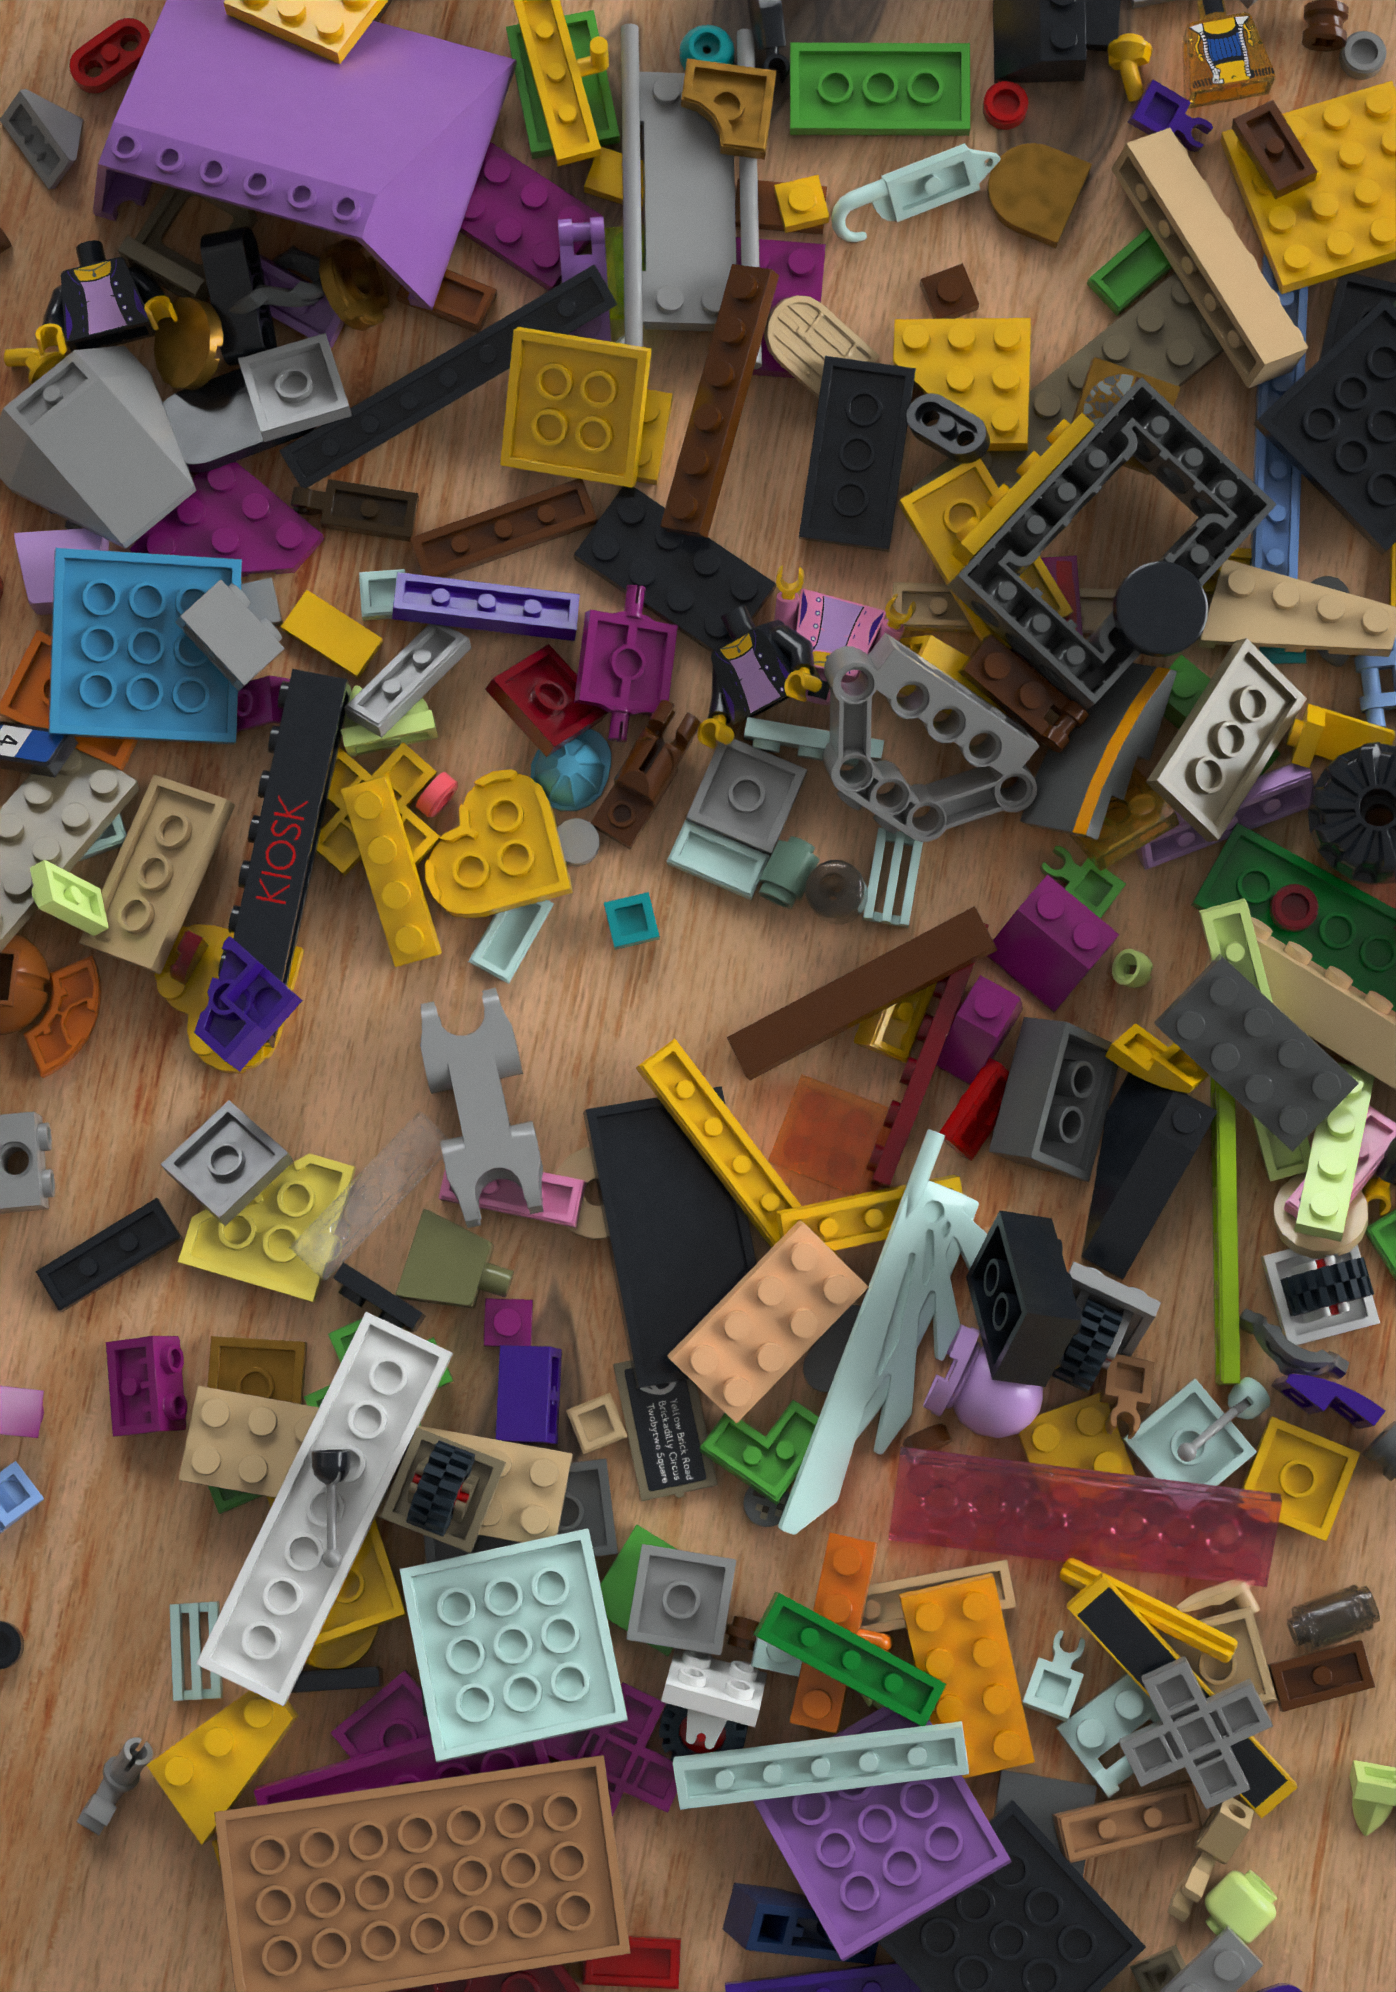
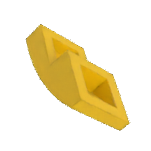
(1154, 1061)

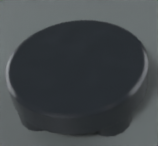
(1160, 609)

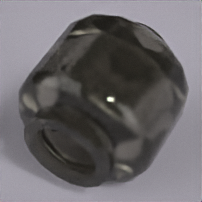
(824, 883)

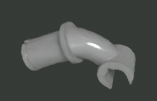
(119, 1776)

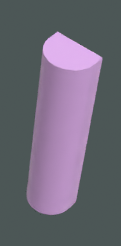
(1270, 798)

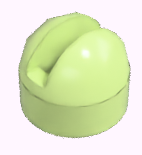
(1132, 958)

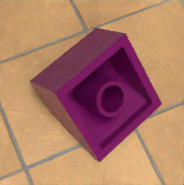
(1051, 943)

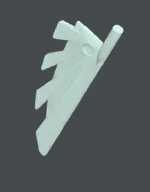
(880, 1355)

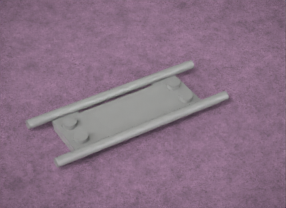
(684, 202)

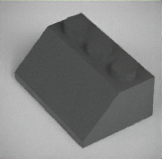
(1055, 1099)

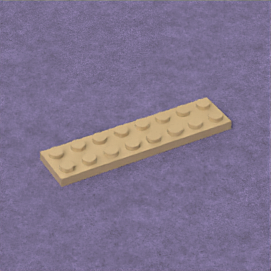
(253, 1440)

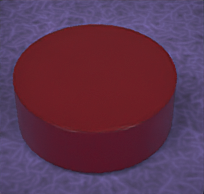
(1294, 908)

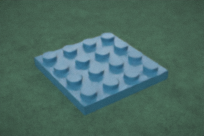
(123, 659)

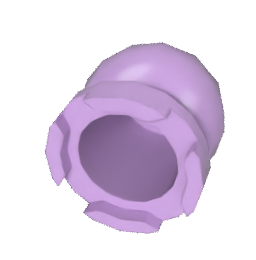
(979, 1402)

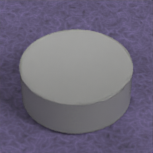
(1362, 55)
(578, 841)

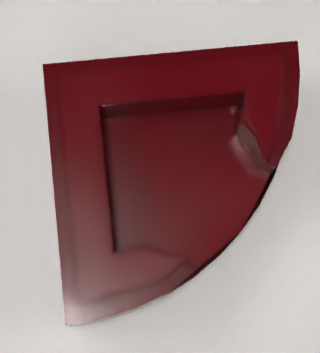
(191, 949)

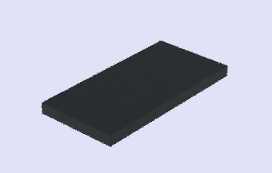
(669, 1230)

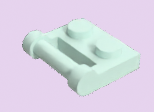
(1101, 1725)

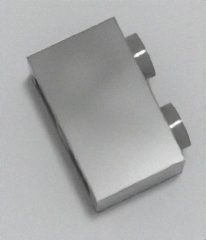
(231, 633)

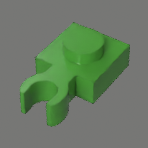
(1086, 883)

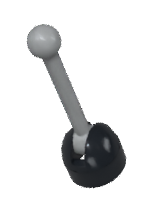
(330, 1468)

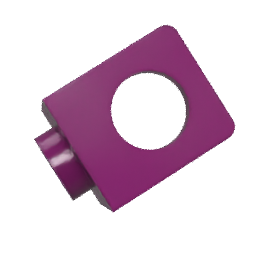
(259, 703)

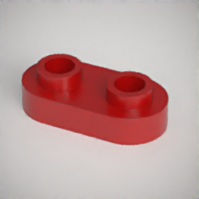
(108, 54)

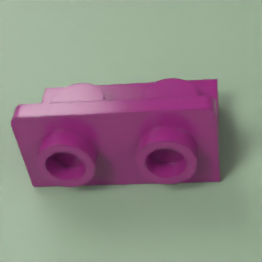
(146, 1385)

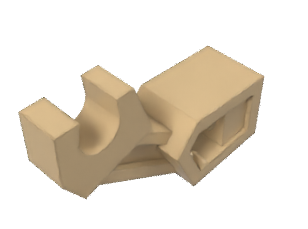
(1215, 1842)

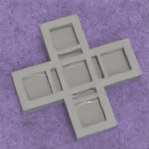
(1195, 1732)

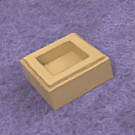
(596, 1423)

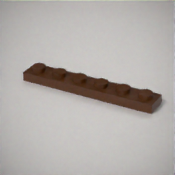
(719, 400)

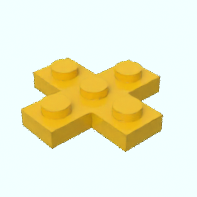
(408, 778)

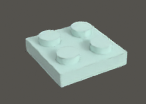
(1181, 1422)

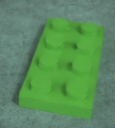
(880, 89)

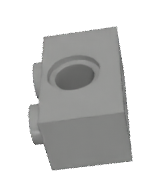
(33, 1186)

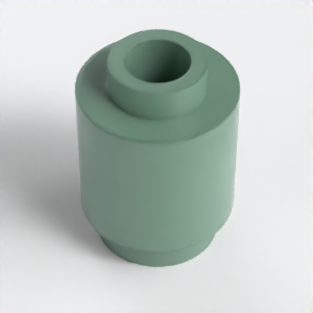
(788, 871)

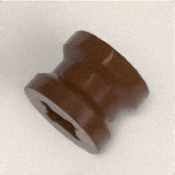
(1325, 25)

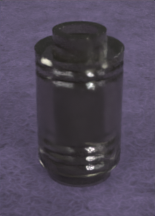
(1333, 1617)

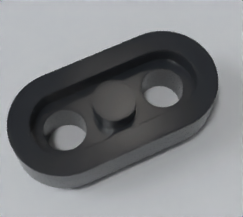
(953, 428)

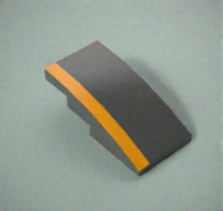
(1101, 754)

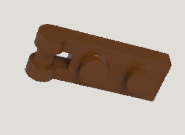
(1022, 693)

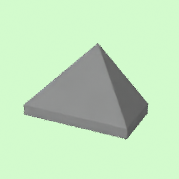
(44, 135)

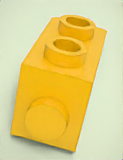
(1331, 735)

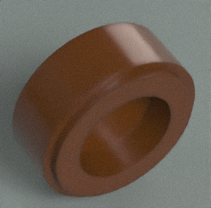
(930, 1438)

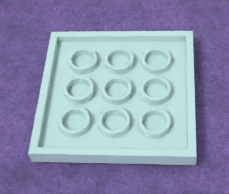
(513, 1645)

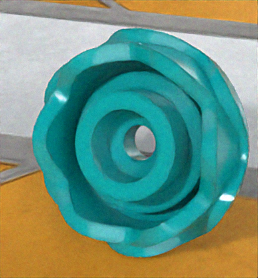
(707, 37)

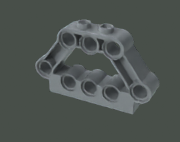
(951, 799)

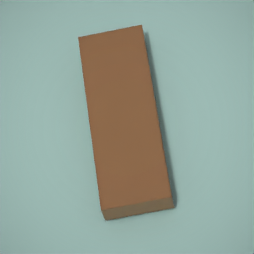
(1127, 1821)

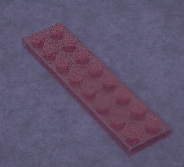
(1084, 1516)

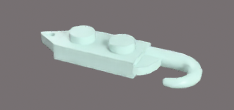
(916, 187)

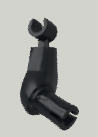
(769, 33)

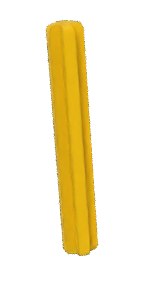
(1158, 1613)

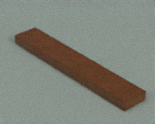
(862, 993)

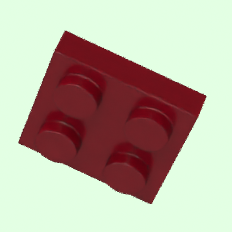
(541, 700)

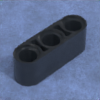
(231, 273)

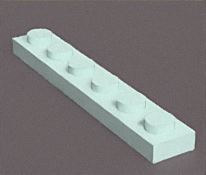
(821, 1765)

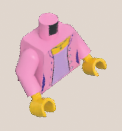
(834, 624)

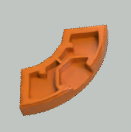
(70, 1016)

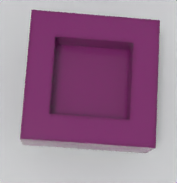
(508, 1322)

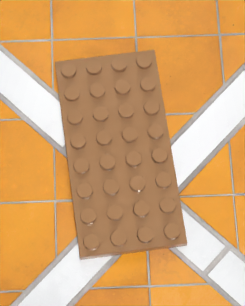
(423, 1881)

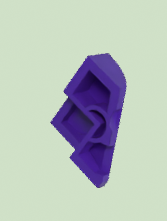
(243, 1007)

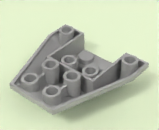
(95, 445)

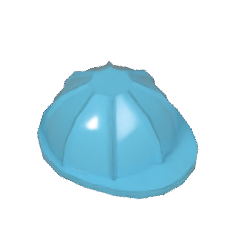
(574, 773)

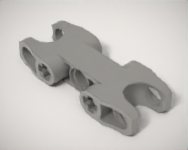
(489, 1143)

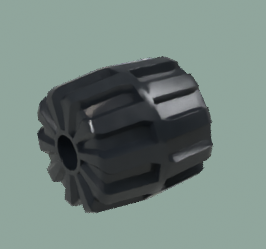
(1338, 812)

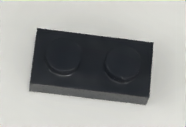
(360, 1288)

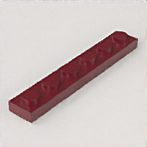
(917, 1077)

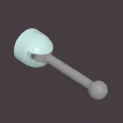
(1245, 1402)

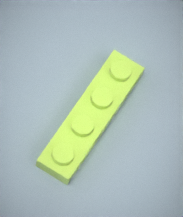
(1334, 1162)

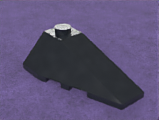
(1141, 1159)

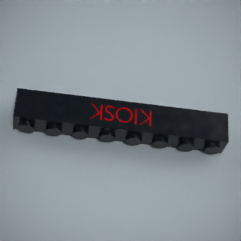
(289, 820)

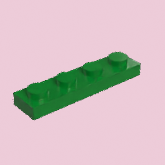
(849, 1659)

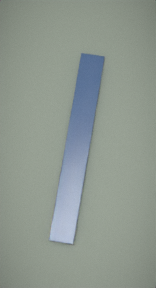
(1277, 536)

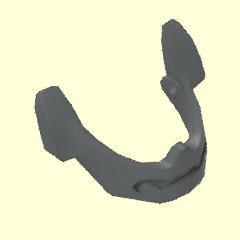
(301, 295)
(1286, 1354)

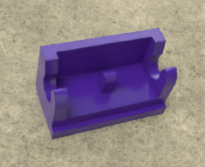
(528, 1394)

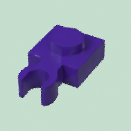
(1164, 109)

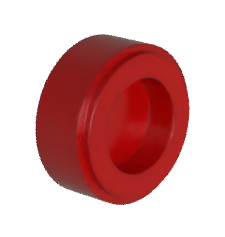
(1005, 105)

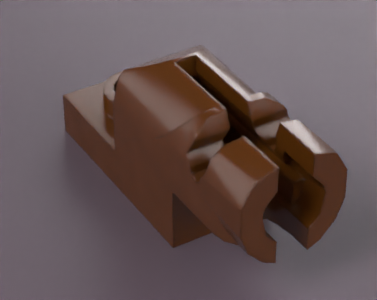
(644, 776)

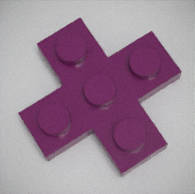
(627, 1761)

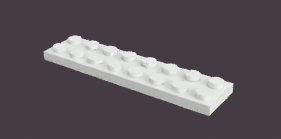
(284, 1583)

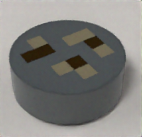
(761, 1510)

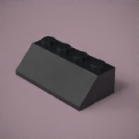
(1039, 40)

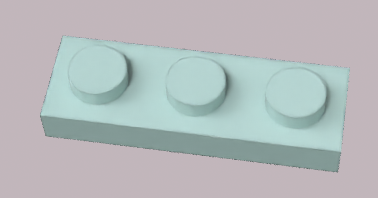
(810, 741)

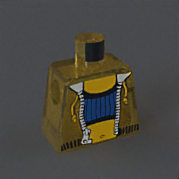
(1224, 57)

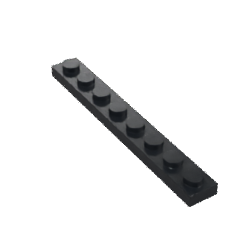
(443, 379)

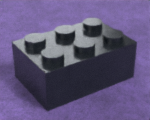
(1023, 1299)

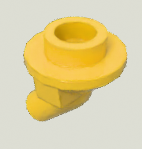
(1127, 55)
(31, 357)

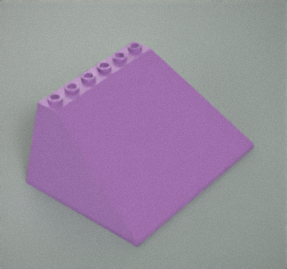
(349, 147)

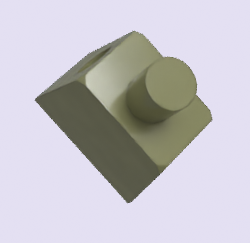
(450, 1265)

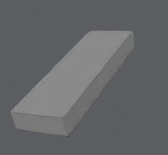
(407, 678)

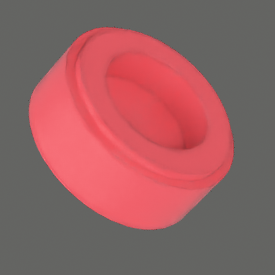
(437, 795)

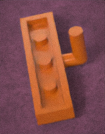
(842, 1600)

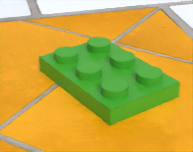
(582, 30)

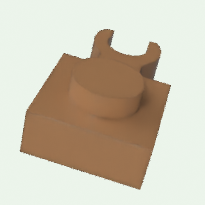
(1129, 1389)

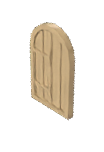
(803, 333)

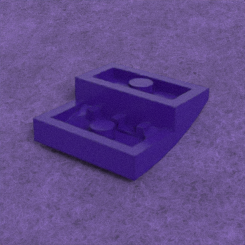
(1316, 1394)

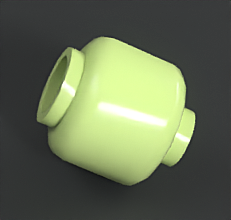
(1242, 1904)

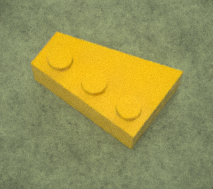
(220, 1759)

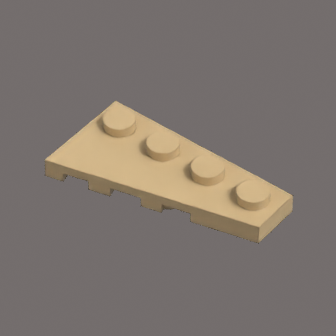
(1294, 615)

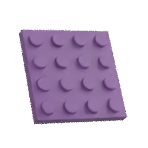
(882, 1850)

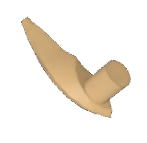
(1219, 1594)

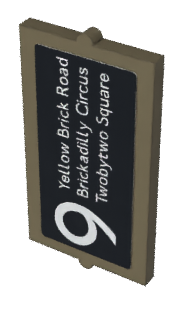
(665, 1436)

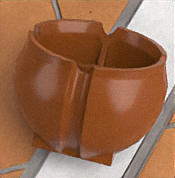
(27, 984)

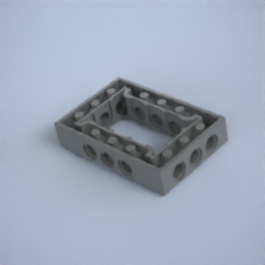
(1183, 461)

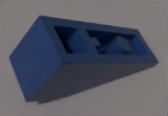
(781, 1924)

